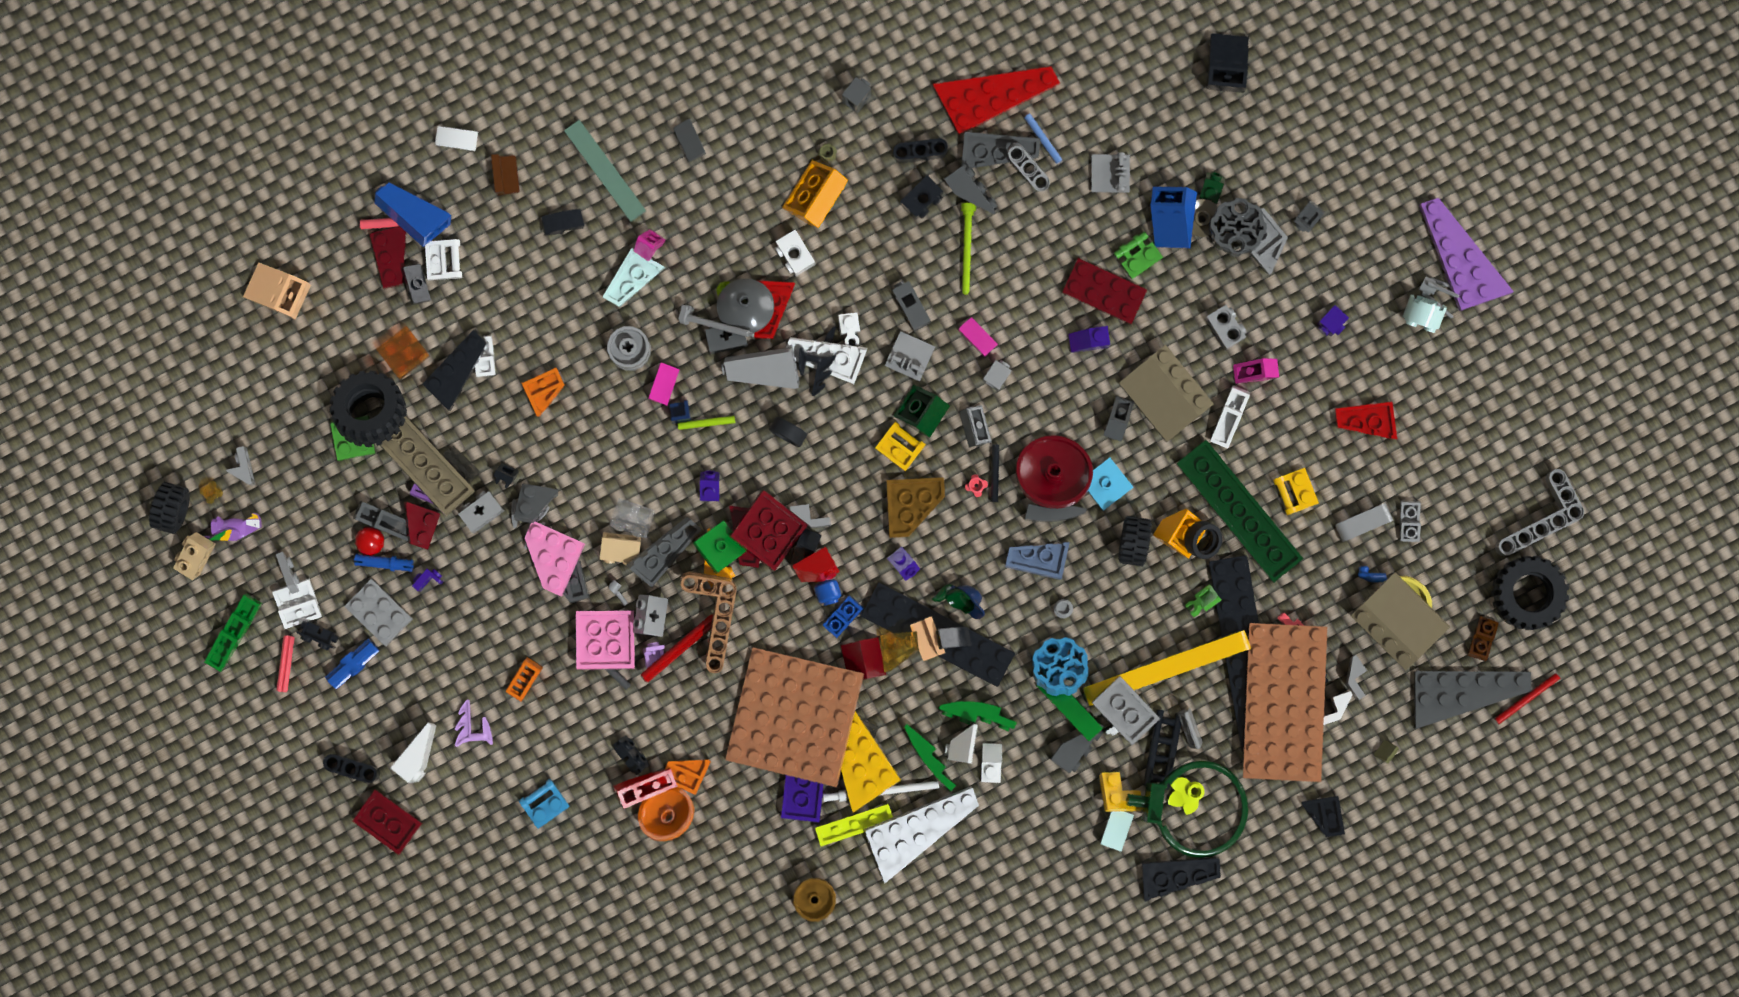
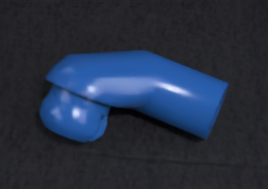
(1371, 577)

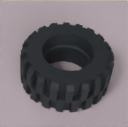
(357, 389)
(1554, 585)

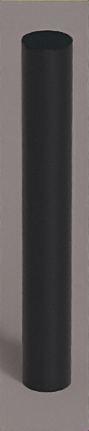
(995, 473)

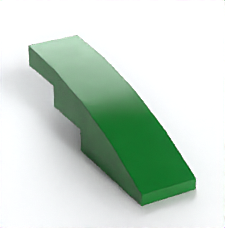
(233, 632)
(1074, 713)
(925, 750)

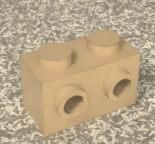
(619, 548)
(193, 555)

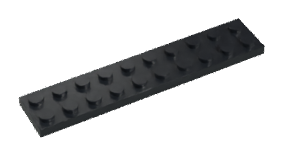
(1235, 611)

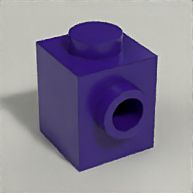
(1333, 322)

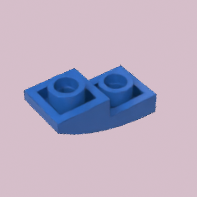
(843, 616)

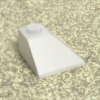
(962, 746)

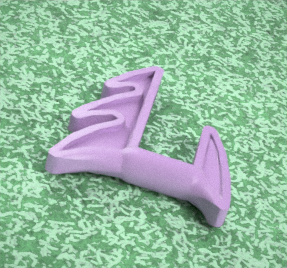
(466, 733)

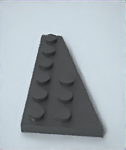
(1452, 693)

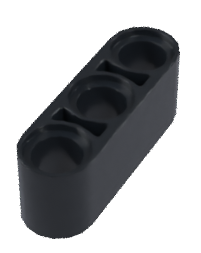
(928, 145)
(342, 764)

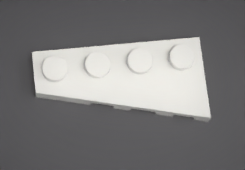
(847, 360)

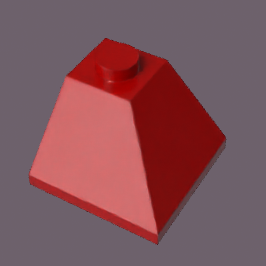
(816, 567)

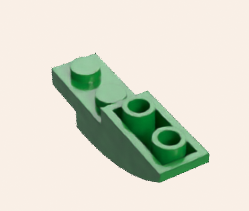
(970, 710)

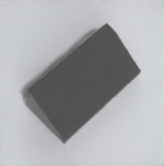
(689, 140)
(975, 426)

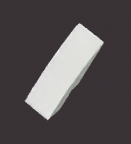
(1230, 416)

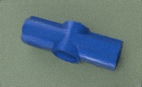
(352, 664)

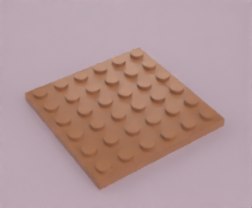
(794, 717)

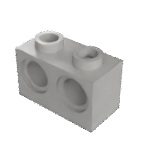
(1221, 329)

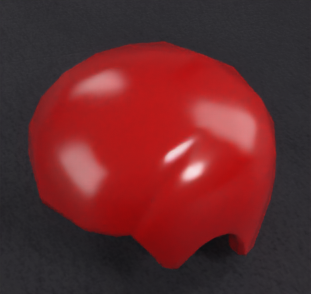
(369, 541)

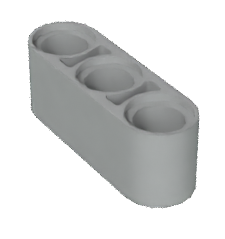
(1031, 175)
(1364, 522)

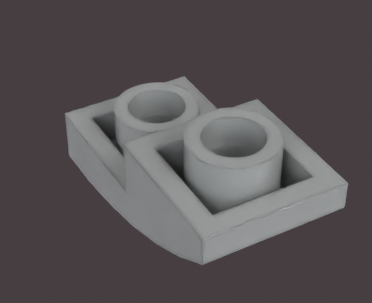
(1410, 521)

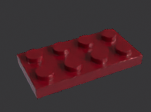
(1104, 291)

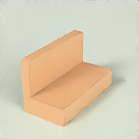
(927, 638)

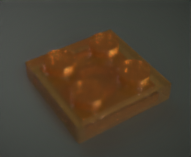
(403, 352)

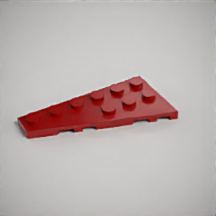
(984, 98)

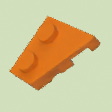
(543, 390)
(689, 773)

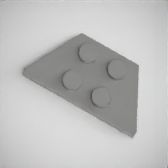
(1271, 244)

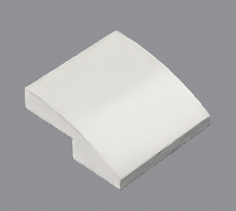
(297, 606)

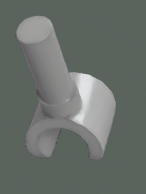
(614, 586)

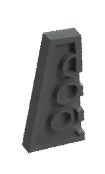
(991, 149)

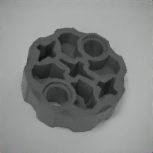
(1247, 243)

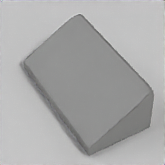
(1190, 728)

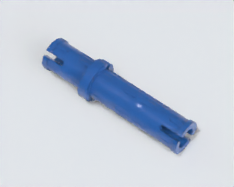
(384, 562)

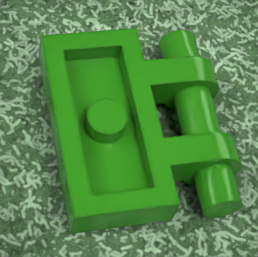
(1142, 259)

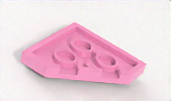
(553, 556)

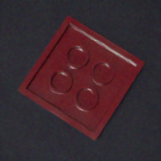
(768, 530)

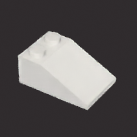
(415, 757)

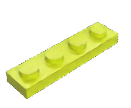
(852, 825)

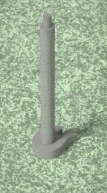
(686, 317)

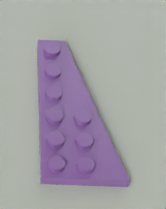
(1463, 262)

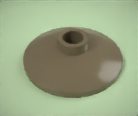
(1206, 209)

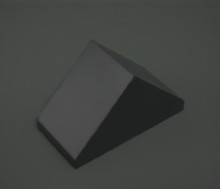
(806, 546)

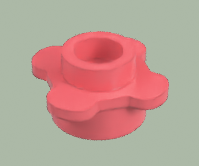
(981, 485)

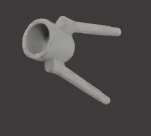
(1430, 285)

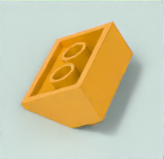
(815, 193)

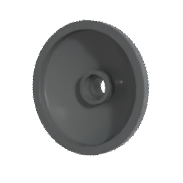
(748, 316)

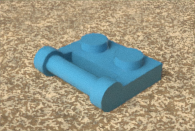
(547, 809)

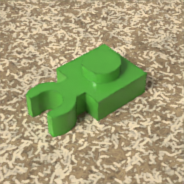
(1204, 599)

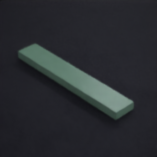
(605, 170)

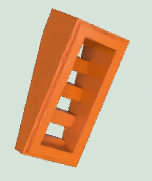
(532, 665)

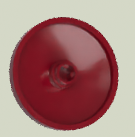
(1054, 472)

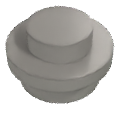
(1063, 608)

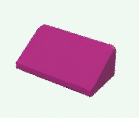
(977, 337)
(663, 384)

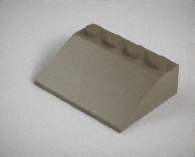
(1166, 393)
(1400, 621)

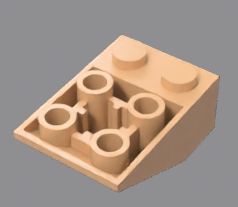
(277, 290)

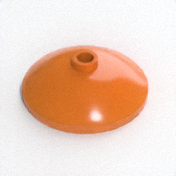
(656, 811)

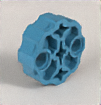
(1048, 662)

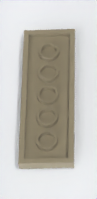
(427, 468)

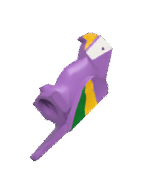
(233, 528)

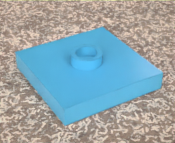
(1108, 484)

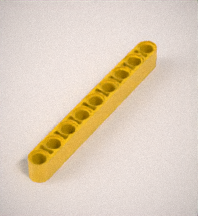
(1175, 664)

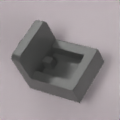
(1309, 217)

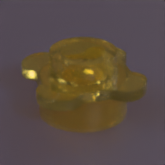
(205, 491)

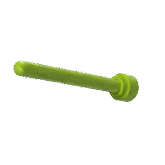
(968, 211)

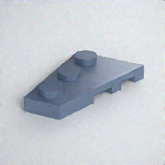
(1041, 560)

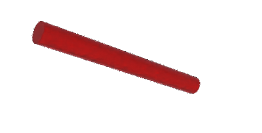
(1527, 698)

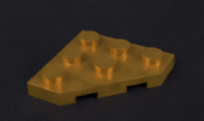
(911, 503)

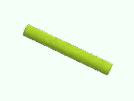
(706, 422)

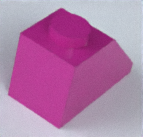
(1256, 370)

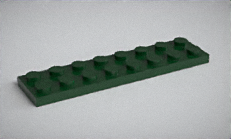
(1239, 511)

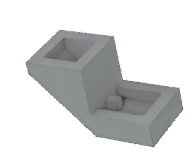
(803, 513)
(1355, 669)

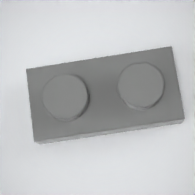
(286, 565)

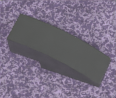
(1042, 514)
(381, 520)

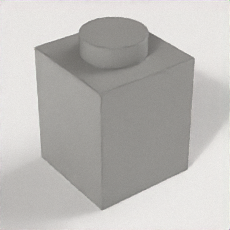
(997, 375)

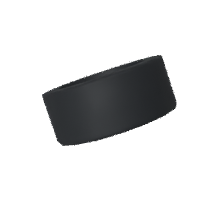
(788, 432)
(1214, 542)

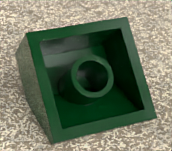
(921, 410)

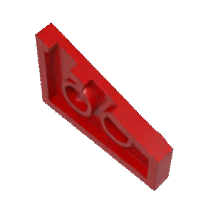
(781, 294)
(1368, 419)

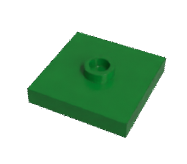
(718, 547)

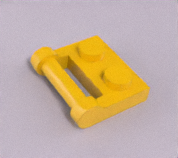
(896, 451)
(1301, 489)

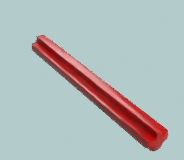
(677, 649)

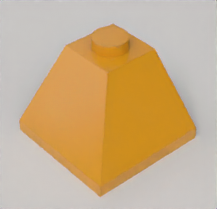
(1173, 531)

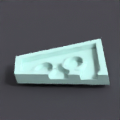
(631, 277)

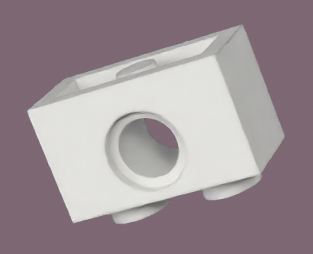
(793, 242)

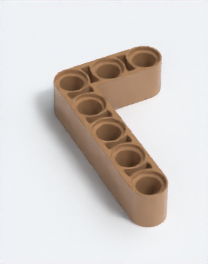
(718, 615)

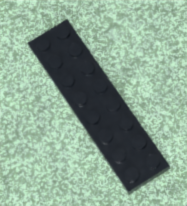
(897, 612)

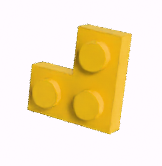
(1113, 795)

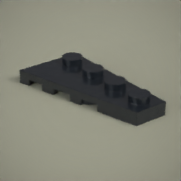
(456, 369)

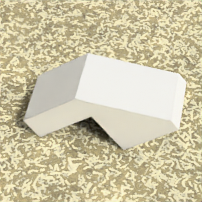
(1339, 703)

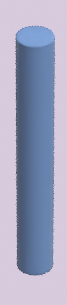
(1044, 140)

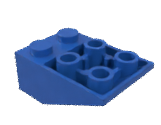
(1173, 216)

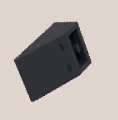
(1227, 63)

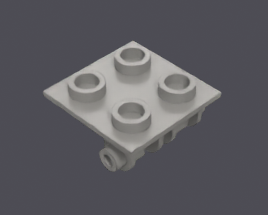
(1111, 173)
(910, 356)

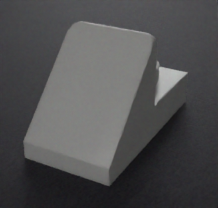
(245, 471)

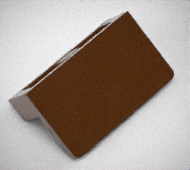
(505, 174)

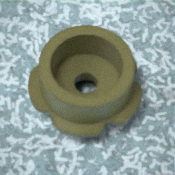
(827, 157)

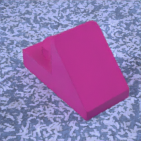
(647, 244)

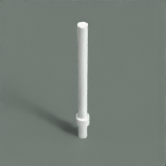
(842, 795)

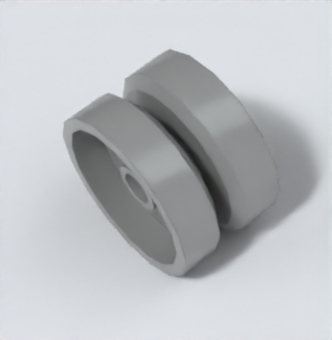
(625, 337)

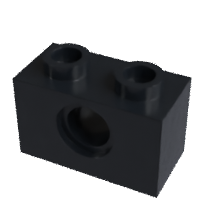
(924, 187)

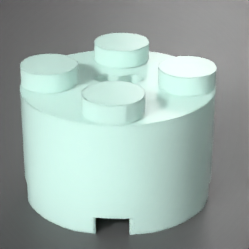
(1424, 313)

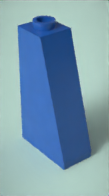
(412, 213)

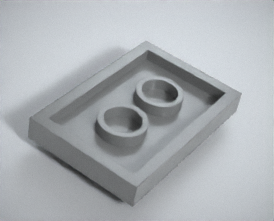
(378, 612)
(1125, 710)

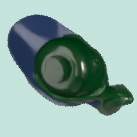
(962, 598)

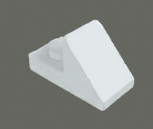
(991, 763)

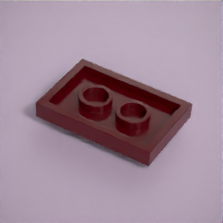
(387, 822)

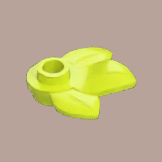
(1183, 797)

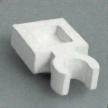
(849, 325)

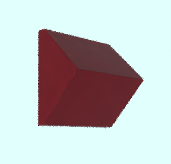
(864, 657)

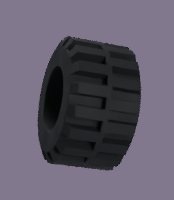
(169, 507)
(1135, 541)

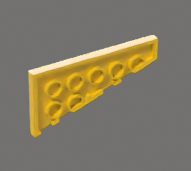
(865, 767)

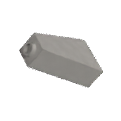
(764, 368)

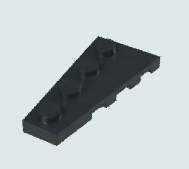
(1175, 875)

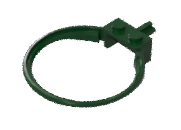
(1153, 805)

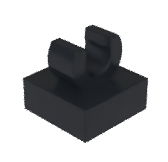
(506, 474)

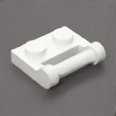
(436, 260)

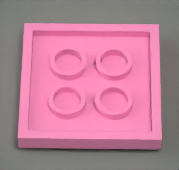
(604, 640)

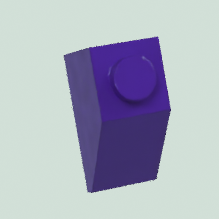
(1089, 339)

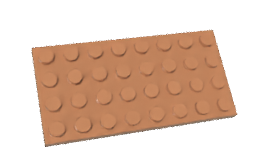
(1285, 702)

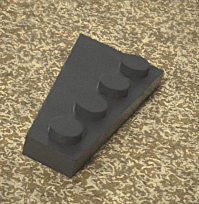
(661, 554)

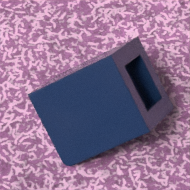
(680, 412)

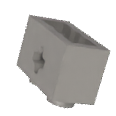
(491, 511)
(650, 615)

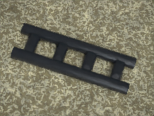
(1157, 738)

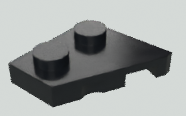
(1326, 814)

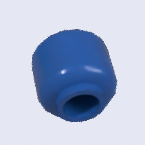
(827, 592)

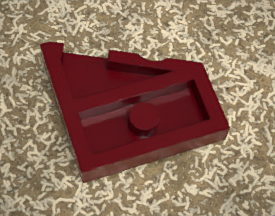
(420, 525)

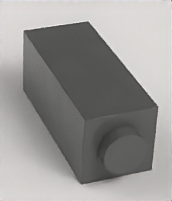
(911, 305)

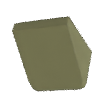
(1386, 752)

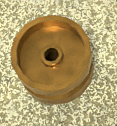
(820, 889)

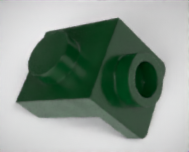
(1212, 187)

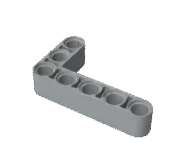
(1547, 522)

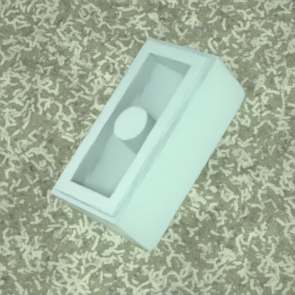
(1117, 830)

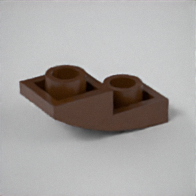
(1483, 639)

